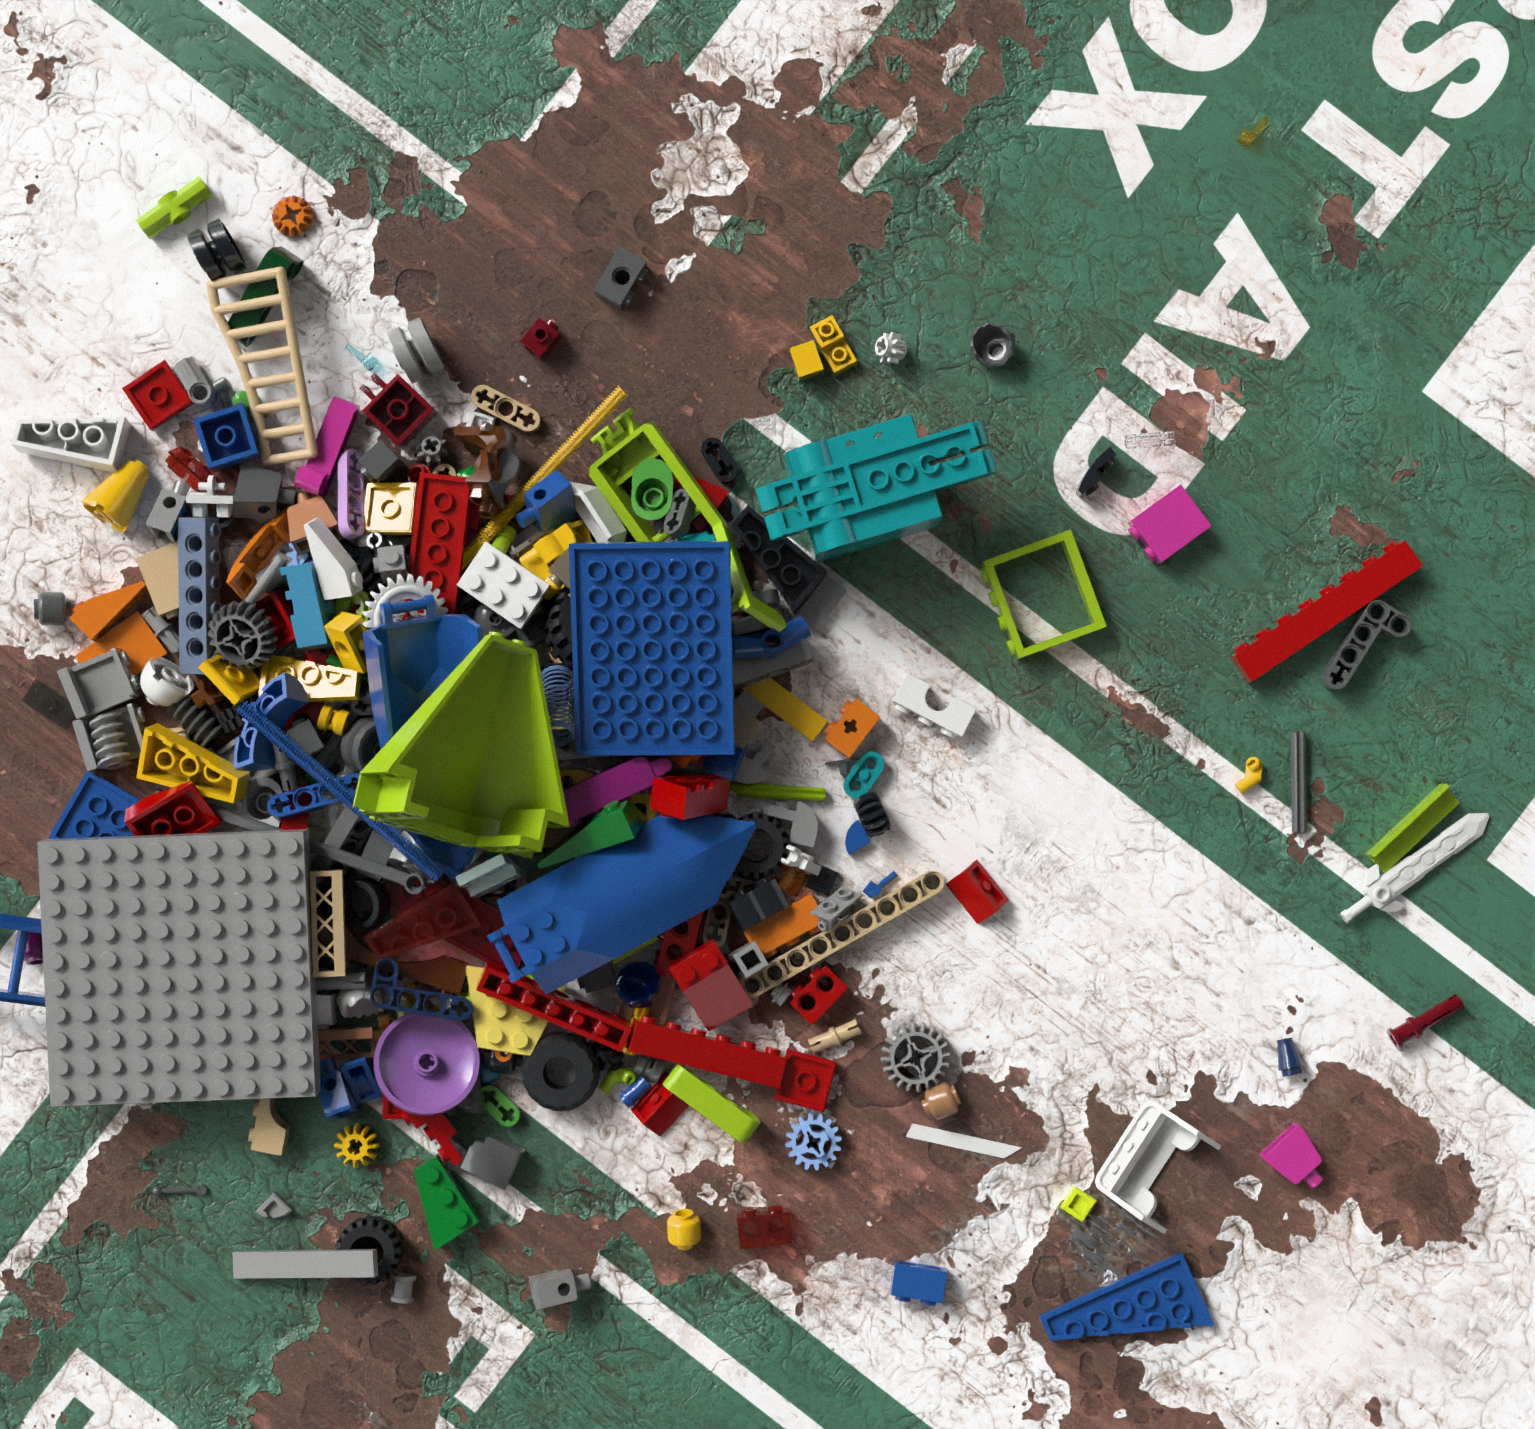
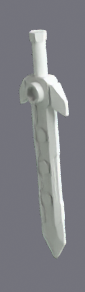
(1413, 868)

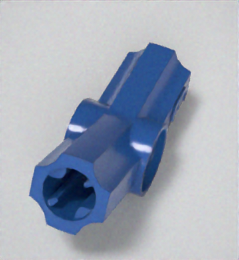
(754, 644)

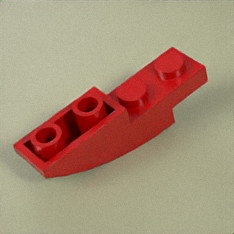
(437, 1128)

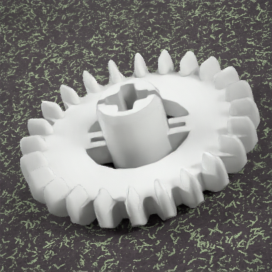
(399, 591)

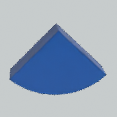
(856, 837)

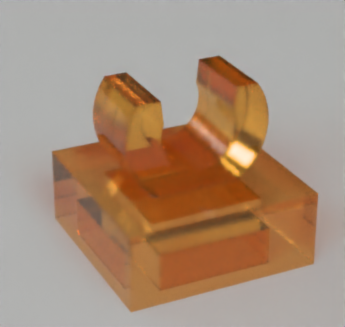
(792, 880)
(384, 1021)

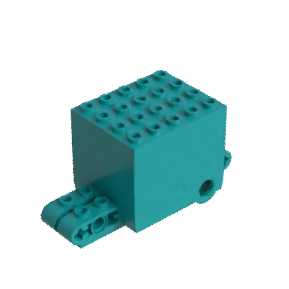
(872, 488)

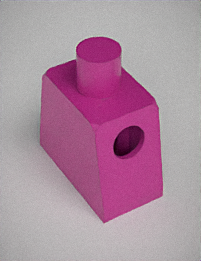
(1294, 1156)

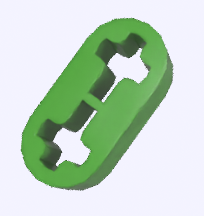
(503, 1100)

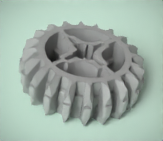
(904, 1060)

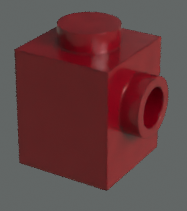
(541, 338)

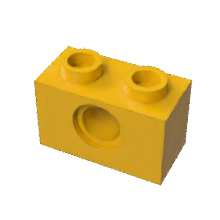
(347, 639)

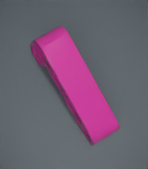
(331, 442)

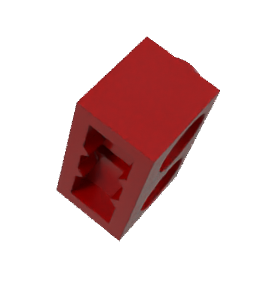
(822, 998)

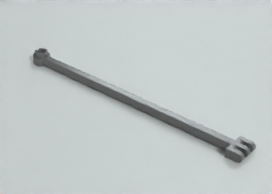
(328, 852)

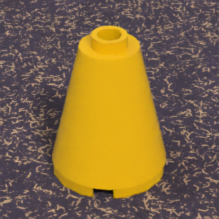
(118, 495)

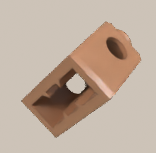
(305, 511)

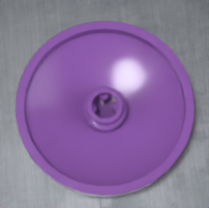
(426, 1063)

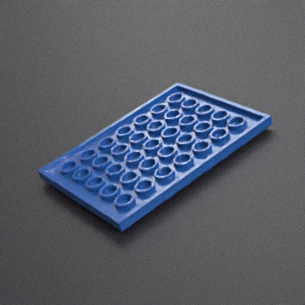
(652, 648)

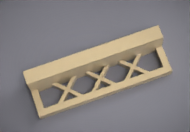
(338, 929)

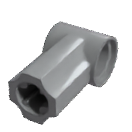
(195, 382)

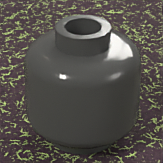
(52, 608)

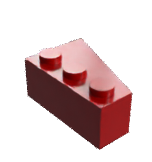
(689, 795)

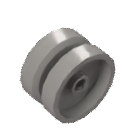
(413, 351)

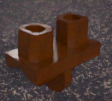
(207, 694)

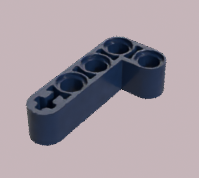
(421, 996)

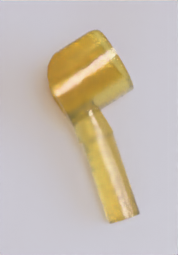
(1247, 136)

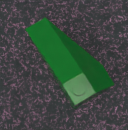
(609, 827)

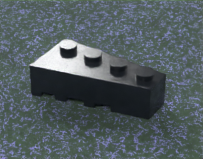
(781, 560)

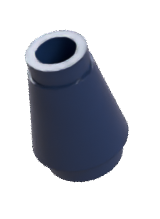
(1288, 1058)

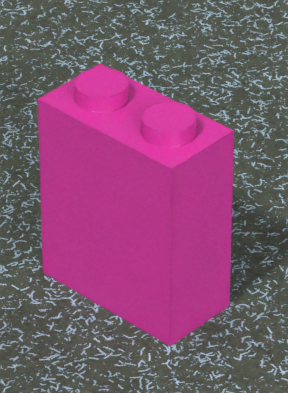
(1168, 525)

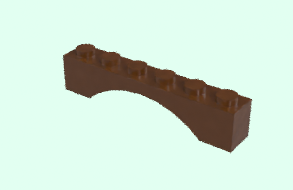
(441, 972)

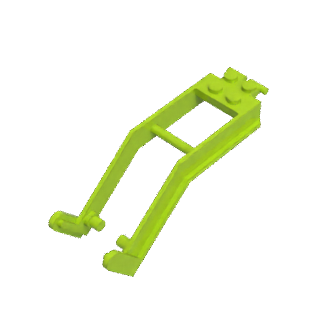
(621, 455)

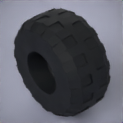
(561, 1097)

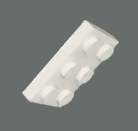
(503, 585)

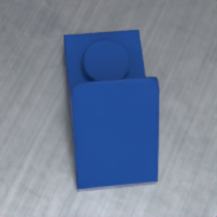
(361, 1079)

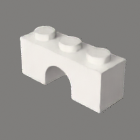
(952, 719)

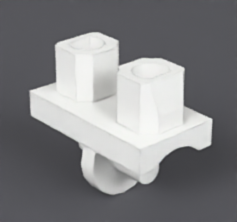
(200, 500)

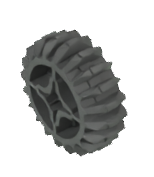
(246, 623)

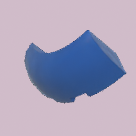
(278, 703)

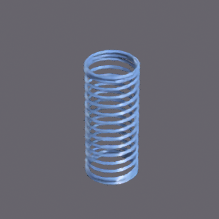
(560, 687)

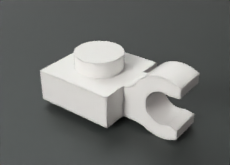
(800, 860)

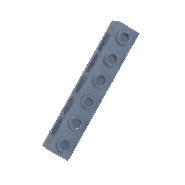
(192, 583)

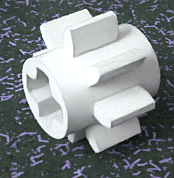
(890, 348)

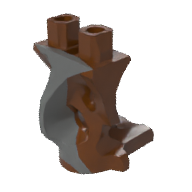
(495, 467)

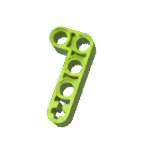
(712, 1104)

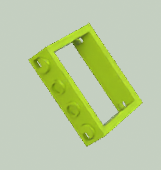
(1082, 581)

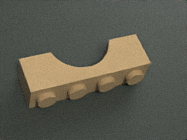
(270, 1130)

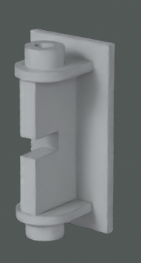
(525, 540)
(835, 907)

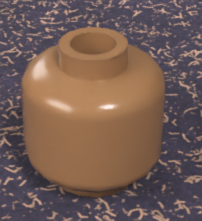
(941, 1101)

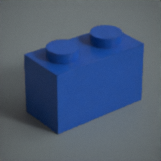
(918, 1282)

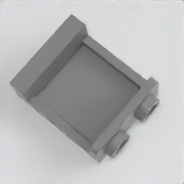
(99, 683)
(133, 726)

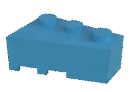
(309, 607)

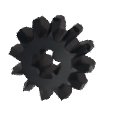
(872, 814)

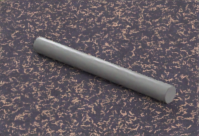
(265, 580)

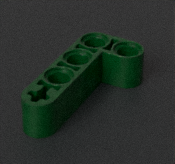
(273, 258)

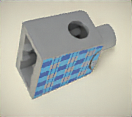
(166, 511)

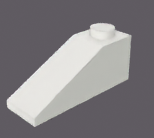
(334, 566)

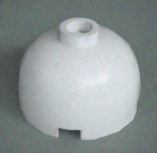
(163, 683)

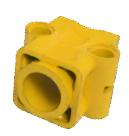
(550, 548)

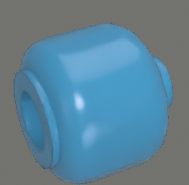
(486, 1075)

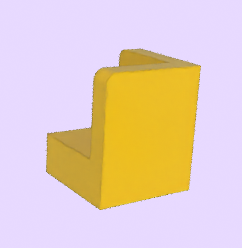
(806, 360)

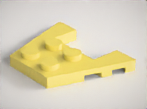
(501, 1025)

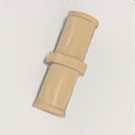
(835, 1036)

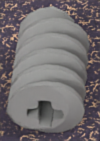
(108, 741)

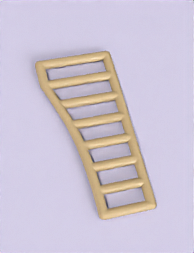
(292, 350)

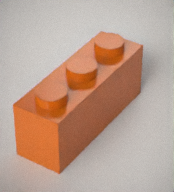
(784, 926)

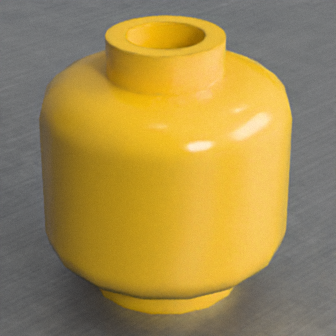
(684, 1229)

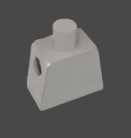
(545, 1287)

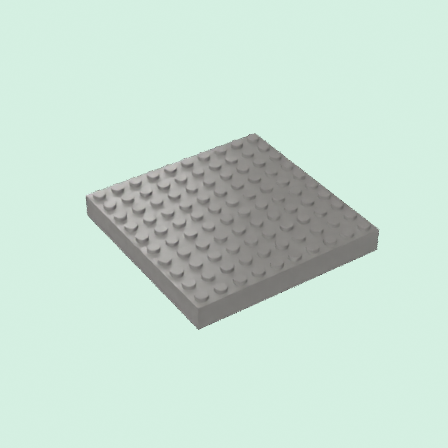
(179, 967)

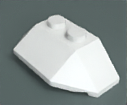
(598, 514)

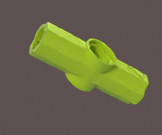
(174, 207)

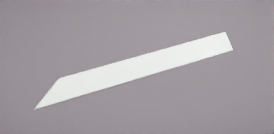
(961, 1141)

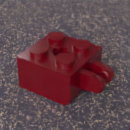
(394, 395)

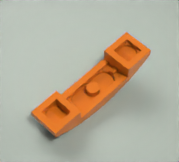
(258, 554)

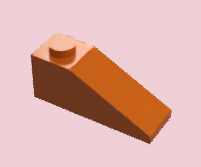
(100, 613)

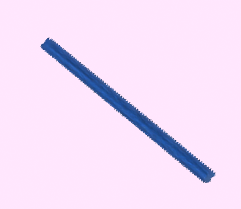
(337, 790)

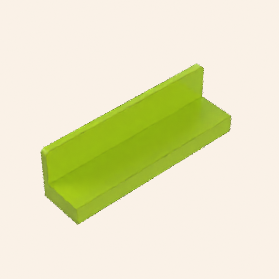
(1412, 827)

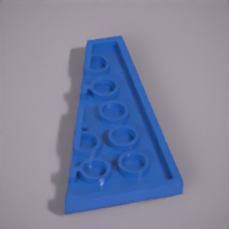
(1143, 1301)

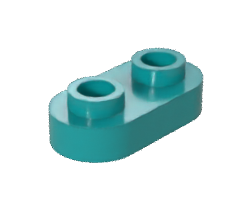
(863, 774)

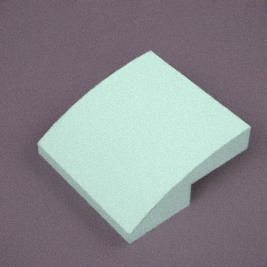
(489, 876)

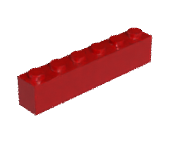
(706, 1052)

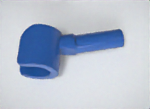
(873, 889)

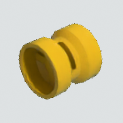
(333, 720)

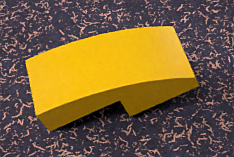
(833, 345)

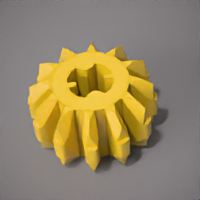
(365, 1150)

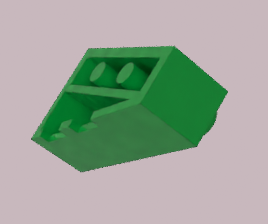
(444, 1201)

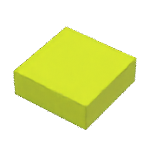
(1078, 1203)

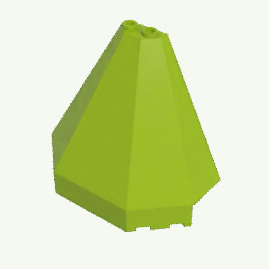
(474, 758)

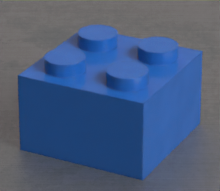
(227, 437)

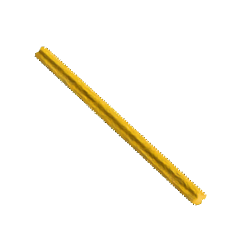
(553, 464)

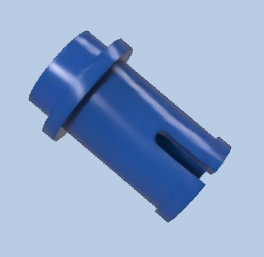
(634, 1091)

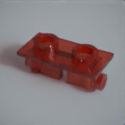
(182, 462)

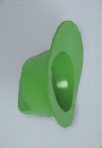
(652, 489)

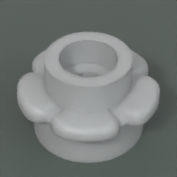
(781, 993)

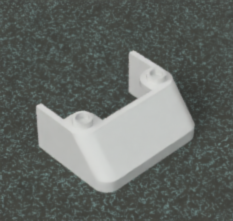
(1141, 1157)

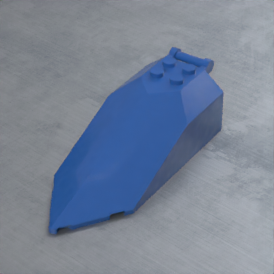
(404, 669)
(618, 897)

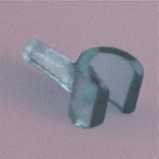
(367, 361)

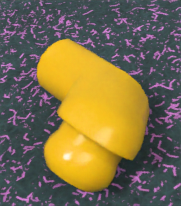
(1252, 777)

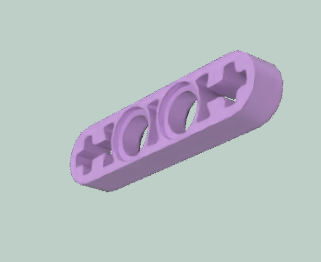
(349, 520)

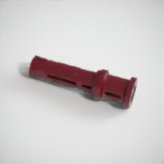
(1416, 1026)

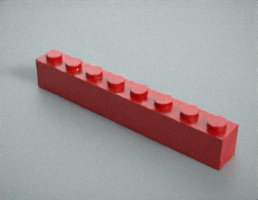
(1326, 611)

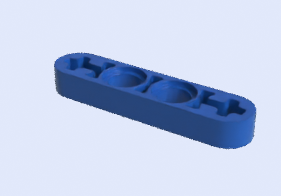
(316, 791)

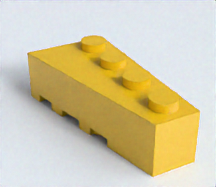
(174, 760)

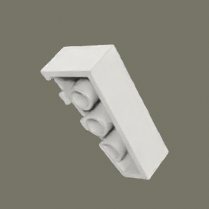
(83, 442)

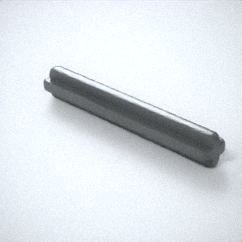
(1298, 782)

